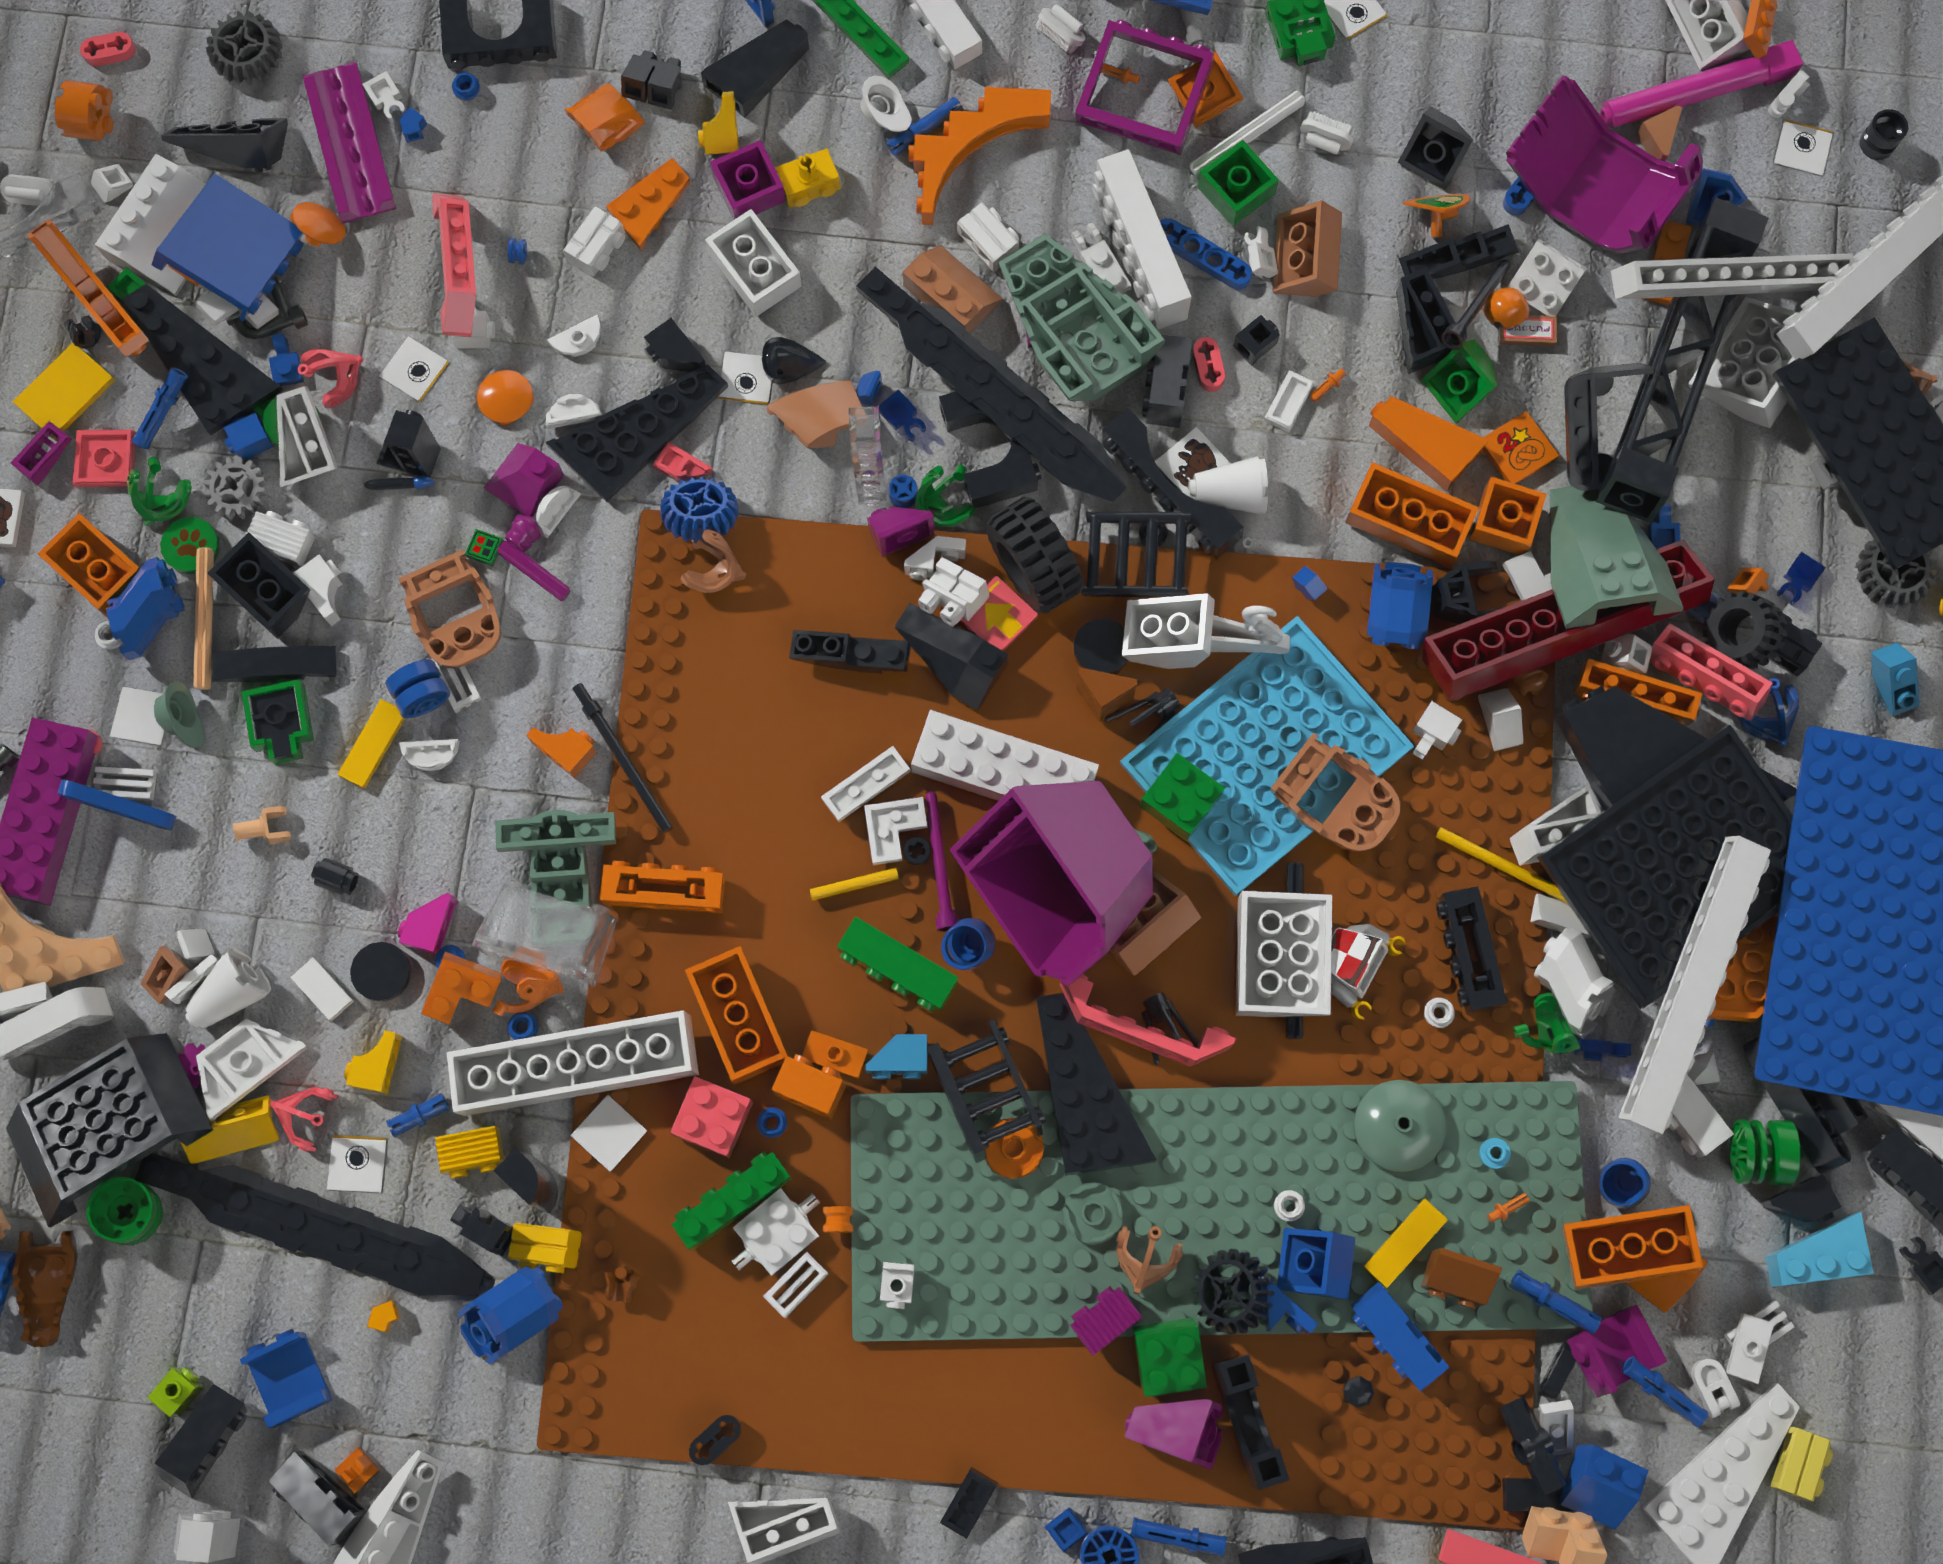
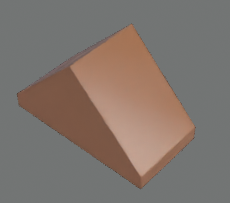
(1658, 133)
(163, 973)

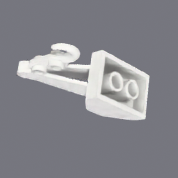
(1180, 631)

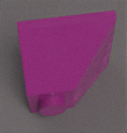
(524, 479)
(899, 528)

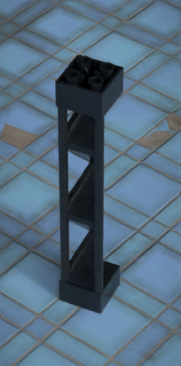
(1635, 480)

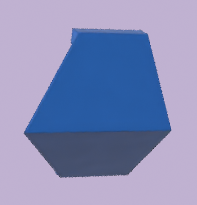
(1706, 188)

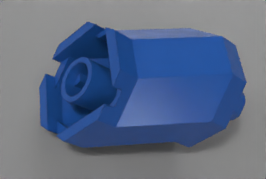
(1399, 605)
(144, 607)
(509, 1314)

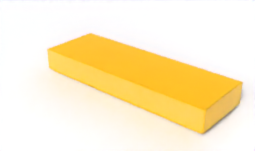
(372, 744)
(1405, 1243)

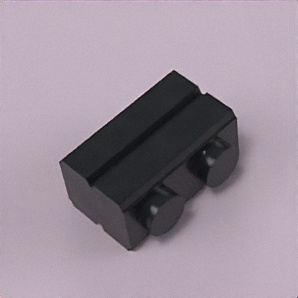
(1799, 648)

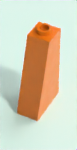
(1426, 440)

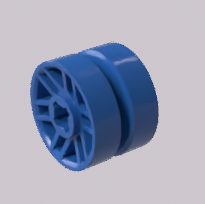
(417, 688)
(1108, 1538)

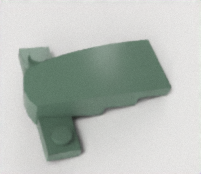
(558, 849)

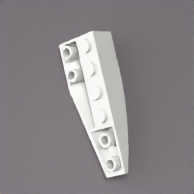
(396, 1517)

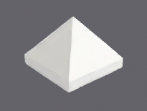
(1704, 1069)

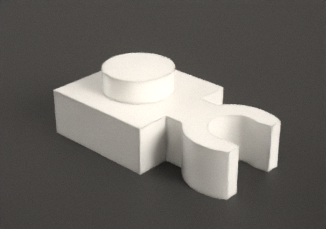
(384, 95)

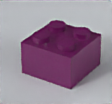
(748, 180)

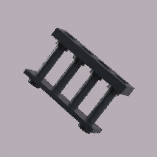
(968, 1113)

